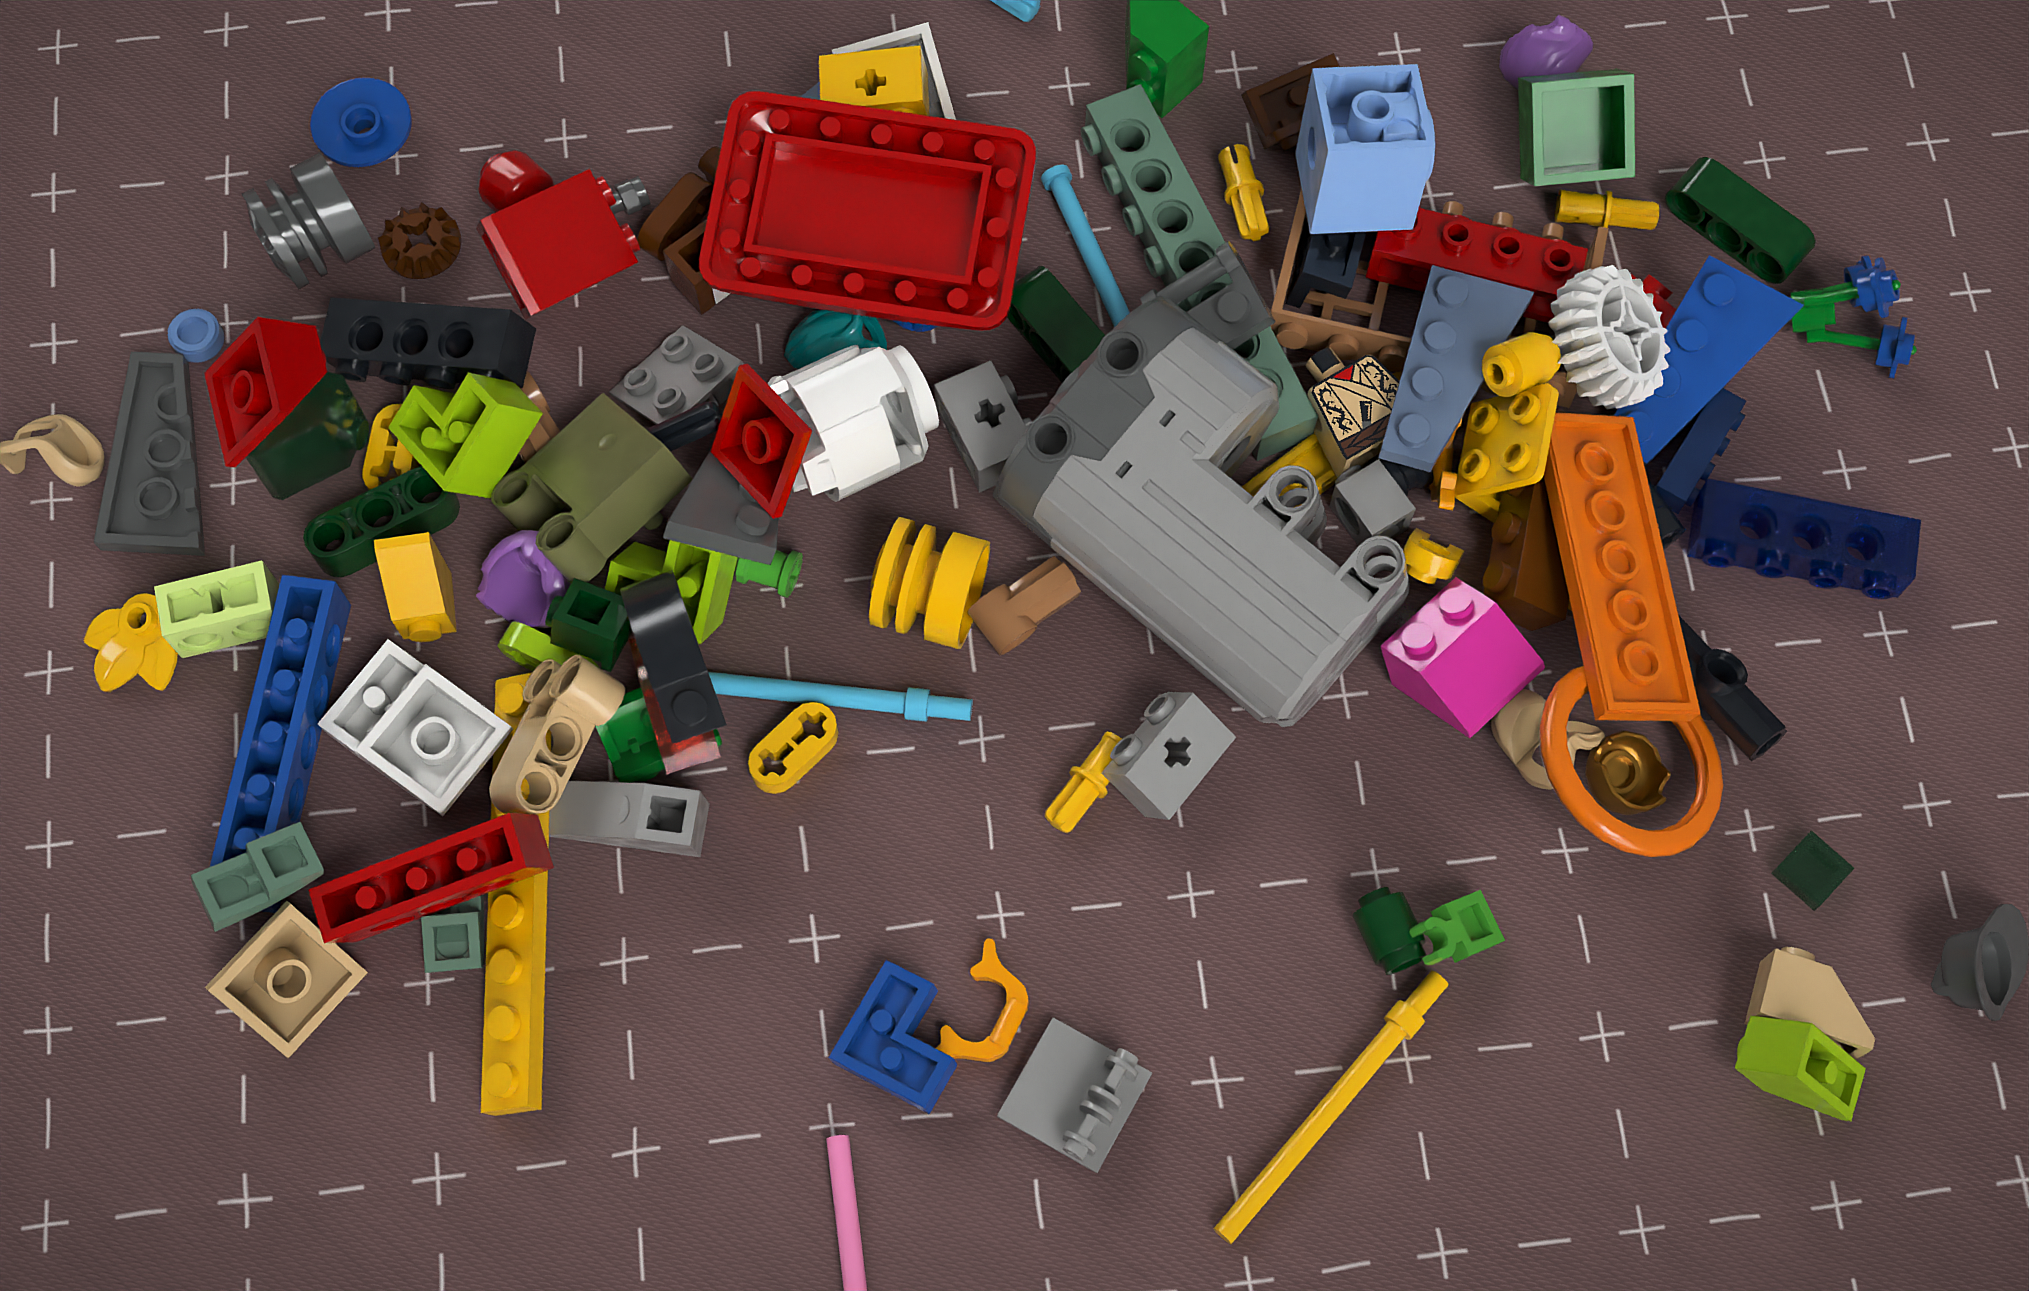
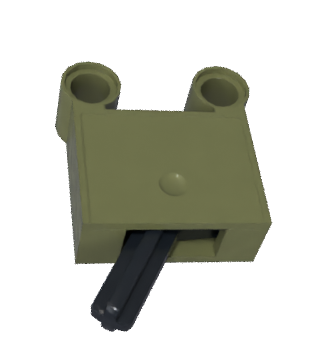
(607, 476)

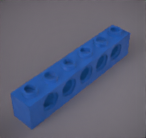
(284, 715)

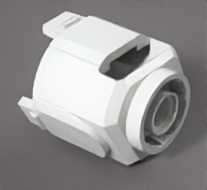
(864, 417)

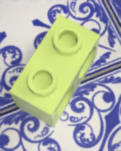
(217, 608)

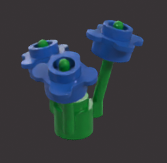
(1865, 287)

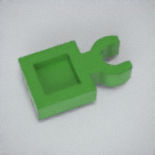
(1459, 929)

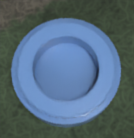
(196, 335)

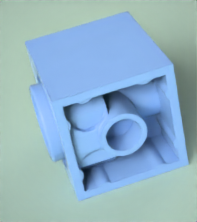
(1364, 148)

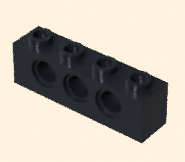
(425, 342)

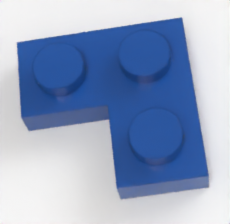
(881, 1044)

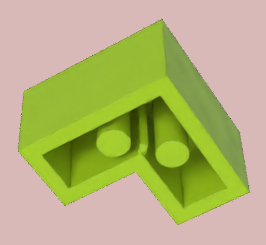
(469, 435)
(700, 574)

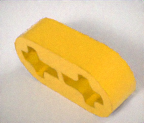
(382, 450)
(784, 739)

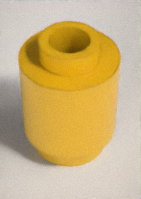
(1520, 363)

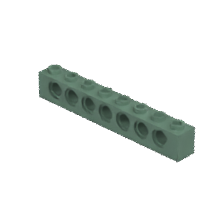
(1131, 121)

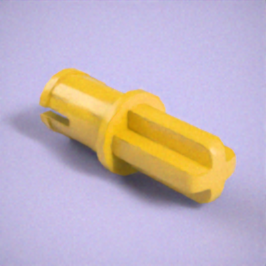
(1244, 193)
(1605, 210)
(1083, 787)

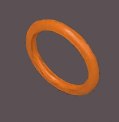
(1594, 817)

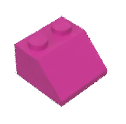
(1461, 658)

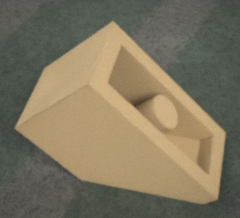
(1803, 990)

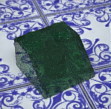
(312, 440)

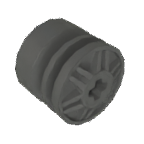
(308, 221)

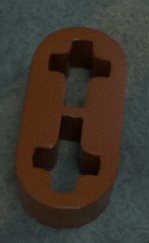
(676, 214)

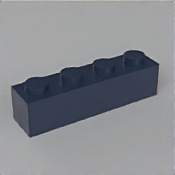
(1698, 449)

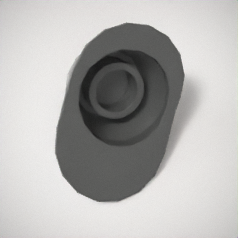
(1985, 964)

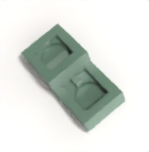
(259, 878)
(454, 937)

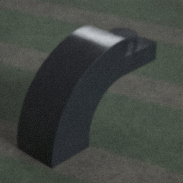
(672, 657)

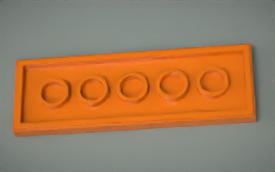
(1617, 571)

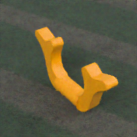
(1444, 480)
(1008, 1022)

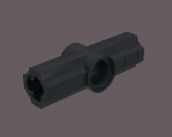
(1727, 700)

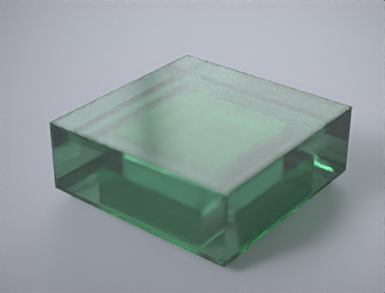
(1812, 870)

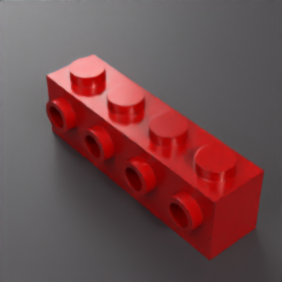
(1479, 251)

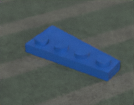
(1710, 340)

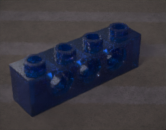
(1883, 539)

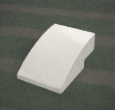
(415, 727)

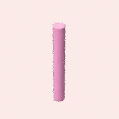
(846, 1213)

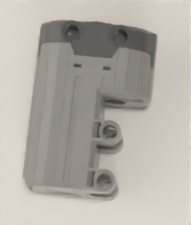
(1141, 499)

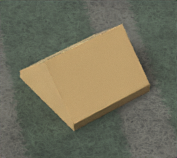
(286, 979)

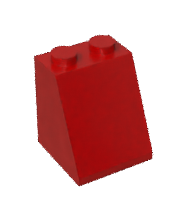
(558, 242)

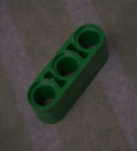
(1740, 220)
(1053, 322)
(356, 518)

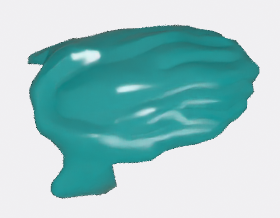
(828, 332)

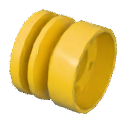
(928, 582)

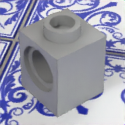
(1371, 503)

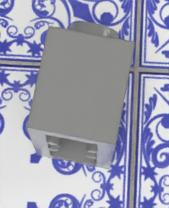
(966, 406)
(1168, 754)

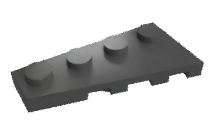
(153, 469)
(723, 517)

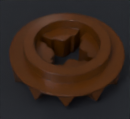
(421, 260)

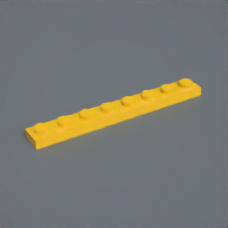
(514, 960)

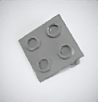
(678, 377)
(1075, 1094)

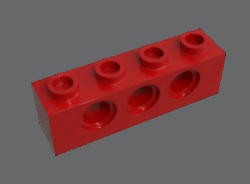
(431, 878)

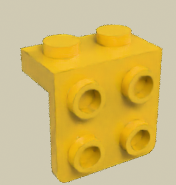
(1505, 447)

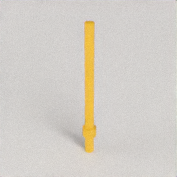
(1401, 1023)

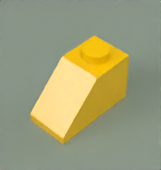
(416, 586)

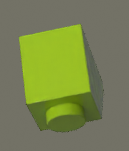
(1800, 1065)

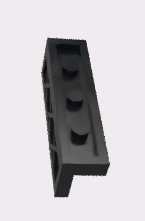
(1326, 264)

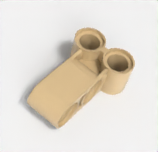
(570, 704)

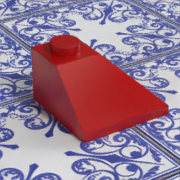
(262, 382)
(761, 441)

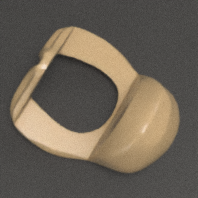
(68, 450)
(1518, 735)

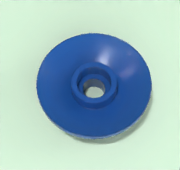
(357, 106)

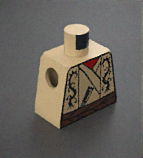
(1350, 407)

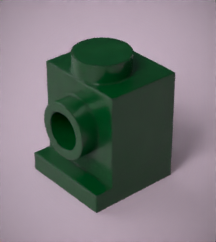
(590, 623)

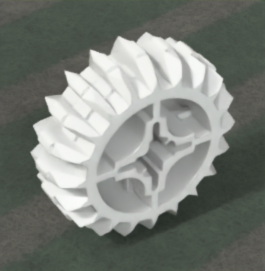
(1609, 337)

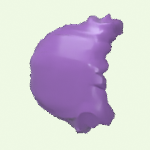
(1545, 50)
(520, 580)

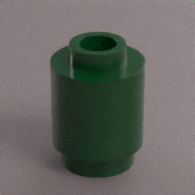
(1385, 928)

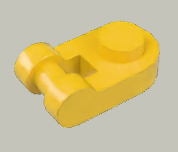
(1428, 559)

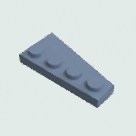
(1444, 361)

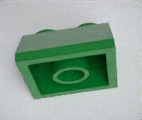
(1164, 51)

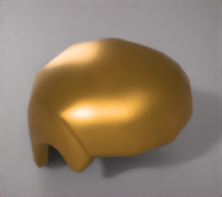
(1626, 773)

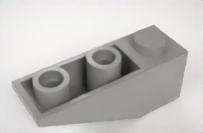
(632, 816)

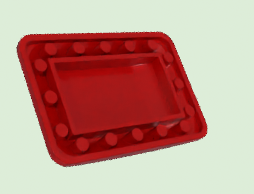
(868, 211)

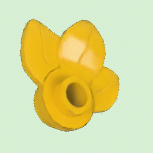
(131, 649)

